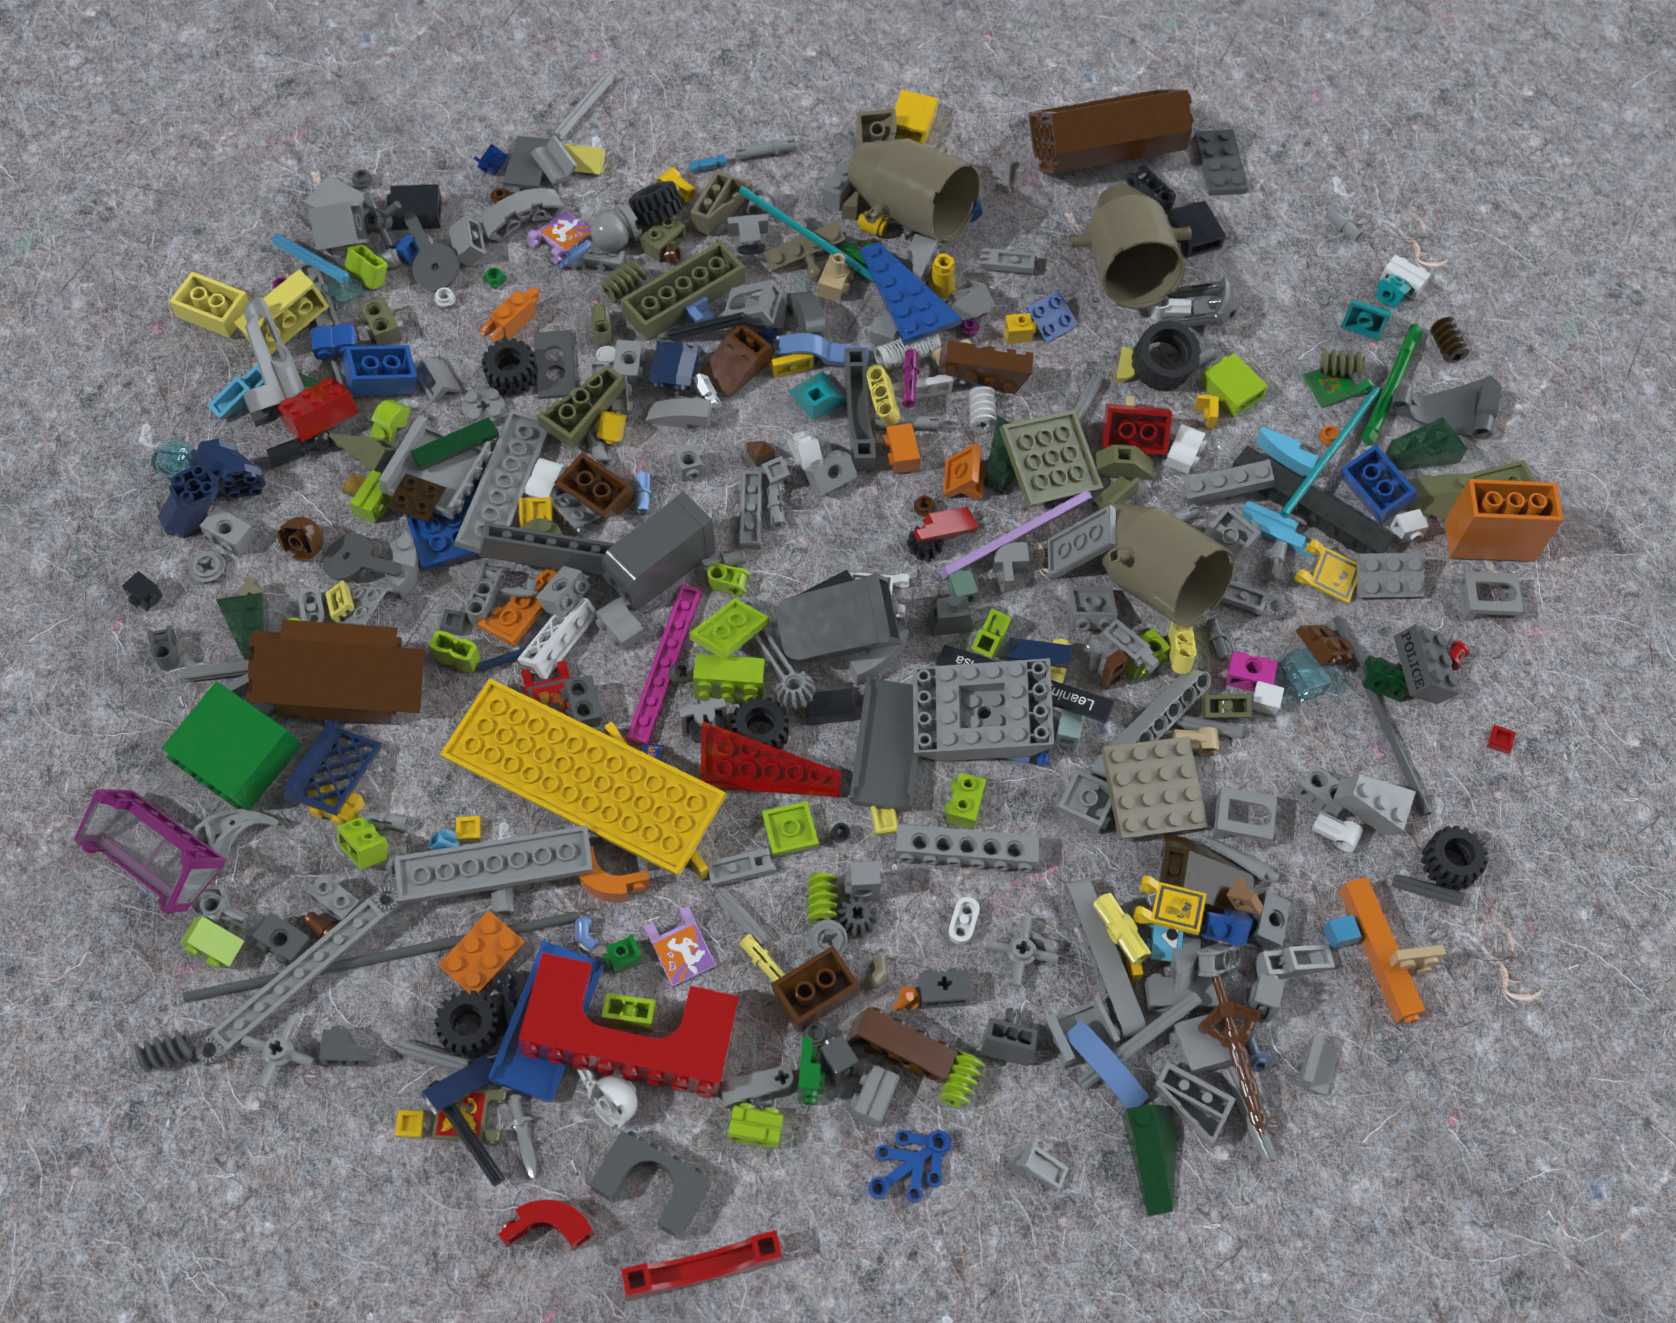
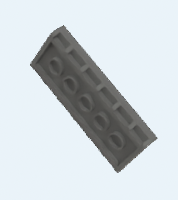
(885, 748)

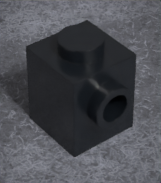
(142, 591)

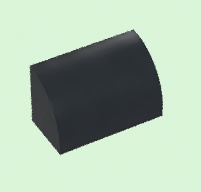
(830, 707)

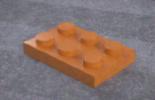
(481, 953)

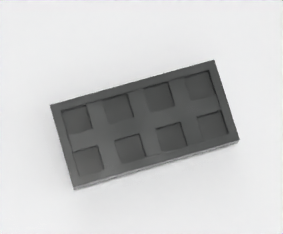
(1221, 162)

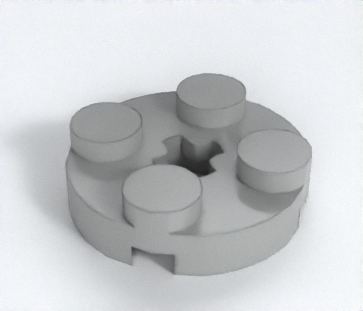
(483, 397)

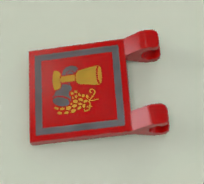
(547, 691)

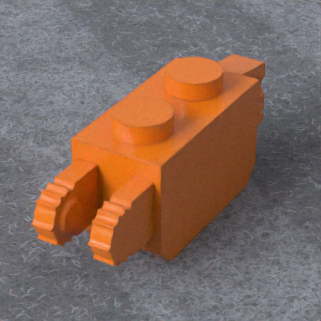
(511, 315)

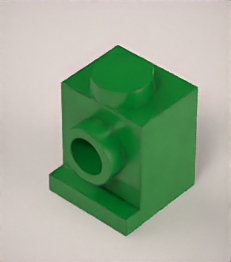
(621, 963)

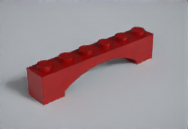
(664, 1276)

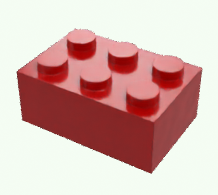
(317, 409)
(1137, 426)

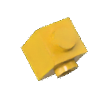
(1019, 328)
(610, 427)

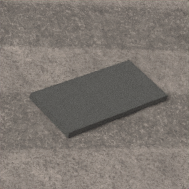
(522, 168)

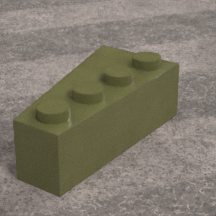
(579, 411)

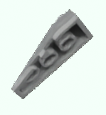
(971, 300)

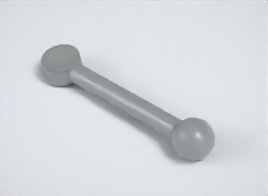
(1007, 188)

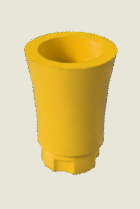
(942, 276)

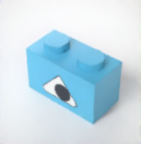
(1163, 941)

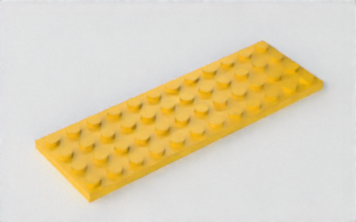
(584, 776)

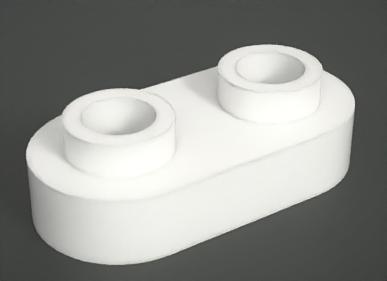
(963, 921)

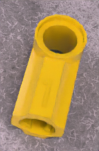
(685, 189)

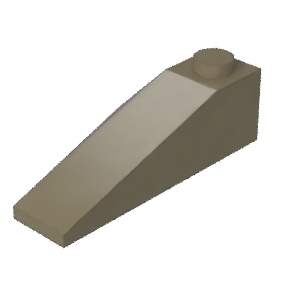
(876, 125)

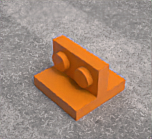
(965, 473)

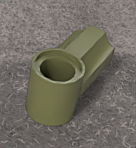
(601, 325)

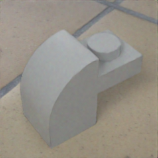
(1009, 560)

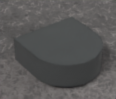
(261, 417)

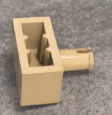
(835, 278)

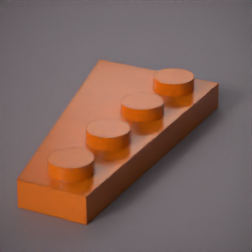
(517, 615)

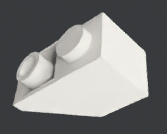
(804, 449)

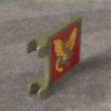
(474, 1110)

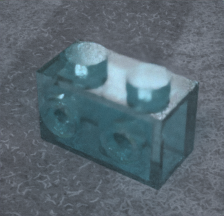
(1305, 674)

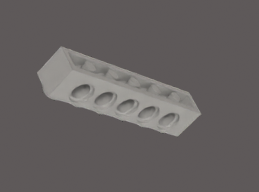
(978, 841)

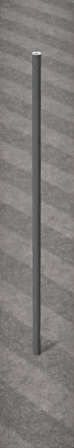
(375, 957)

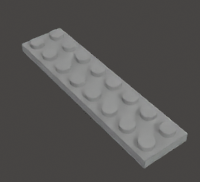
(503, 478)
(493, 865)

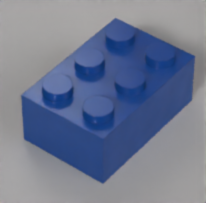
(379, 370)
(1378, 484)

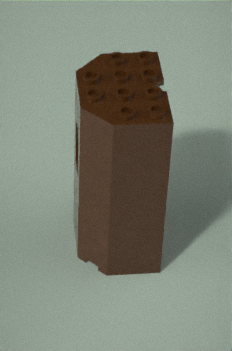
(1111, 130)

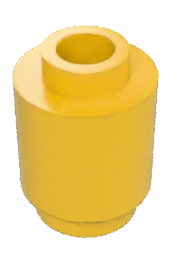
(875, 229)

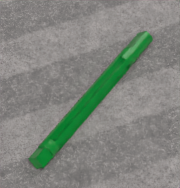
(1395, 377)

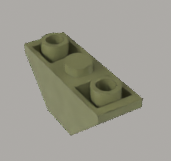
(1123, 461)

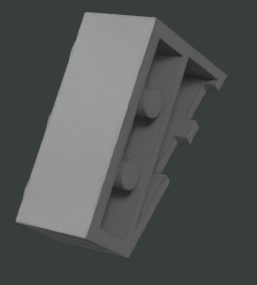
(1376, 802)
(1195, 1101)

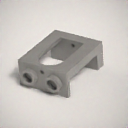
(767, 305)
(1473, 606)
(1224, 826)

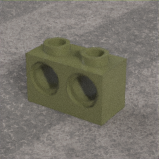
(380, 322)

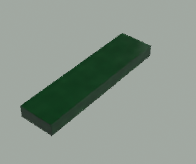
(454, 443)

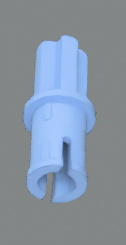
(642, 493)

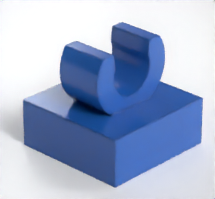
(407, 249)

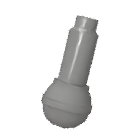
(1047, 945)

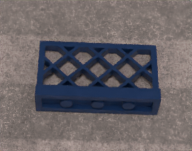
(313, 765)

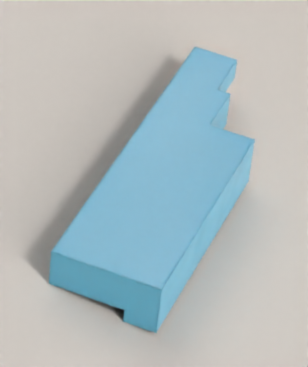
(1276, 527)

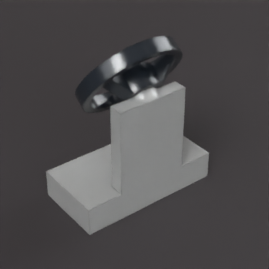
(749, 230)

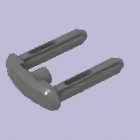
(1221, 304)

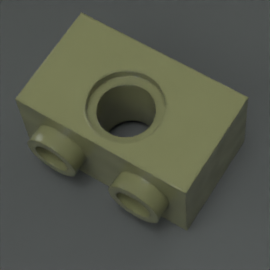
(1226, 706)

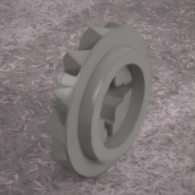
(204, 560)
(831, 927)

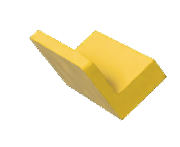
(791, 364)

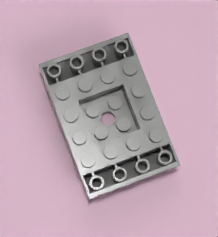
(953, 695)

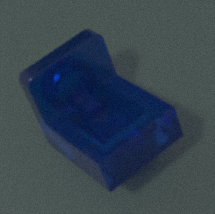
(491, 160)

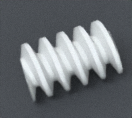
(982, 409)

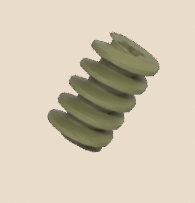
(621, 279)
(1342, 363)

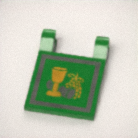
(1334, 389)

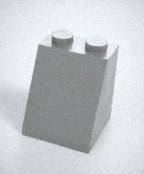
(337, 225)

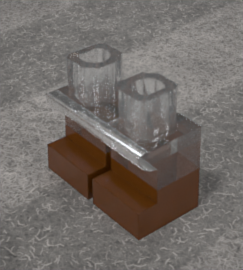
(1106, 661)

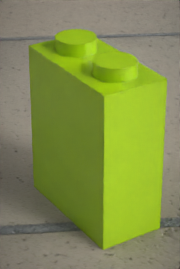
(1234, 384)

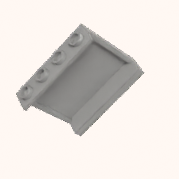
(455, 473)

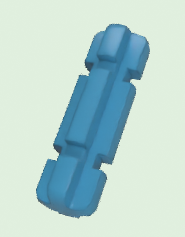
(707, 163)

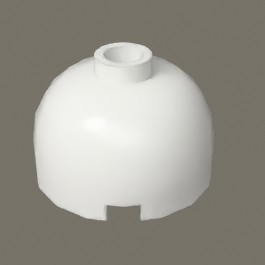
(614, 1099)

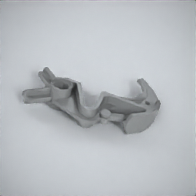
(206, 832)

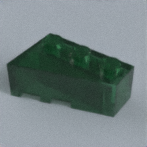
(1426, 447)
(999, 466)
(243, 617)

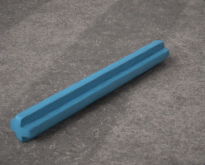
(310, 258)

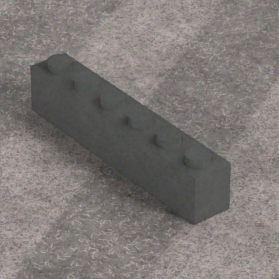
(542, 548)

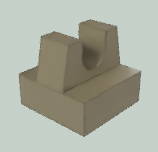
(251, 587)

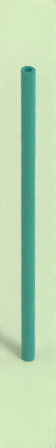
(803, 230)
(1330, 452)

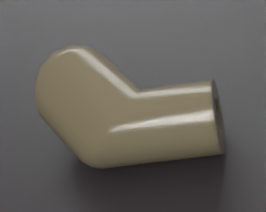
(880, 974)

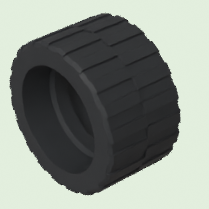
(1177, 336)

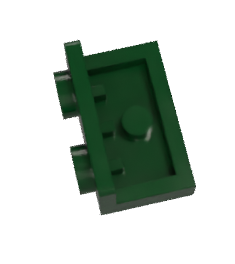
(1385, 678)

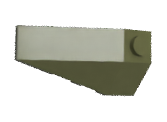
(1437, 493)

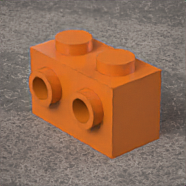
(902, 448)

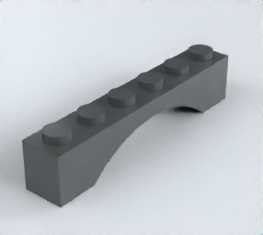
(859, 424)

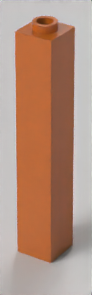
(1379, 947)

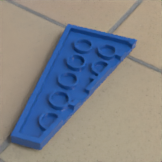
(909, 301)

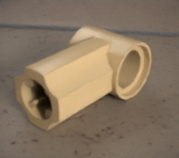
(1203, 741)

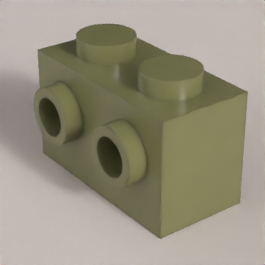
(660, 236)

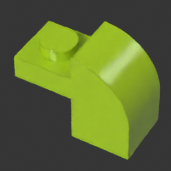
(388, 418)
(992, 634)

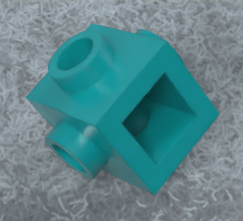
(1391, 290)

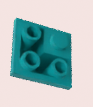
(817, 395)

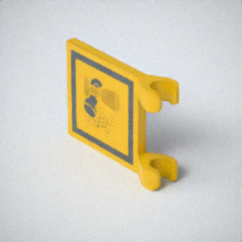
(1332, 573)
(1172, 908)

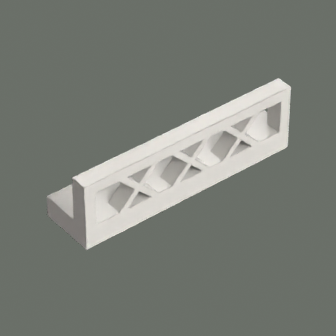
(561, 640)

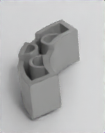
(525, 205)

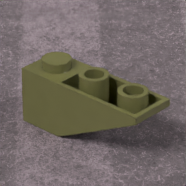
(371, 451)

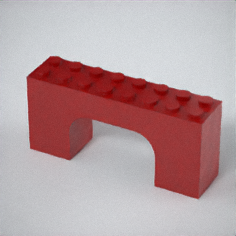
(563, 1034)

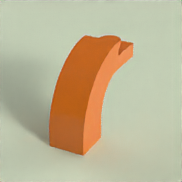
(612, 887)

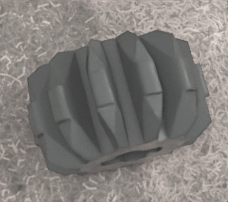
(857, 908)

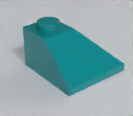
(1366, 319)

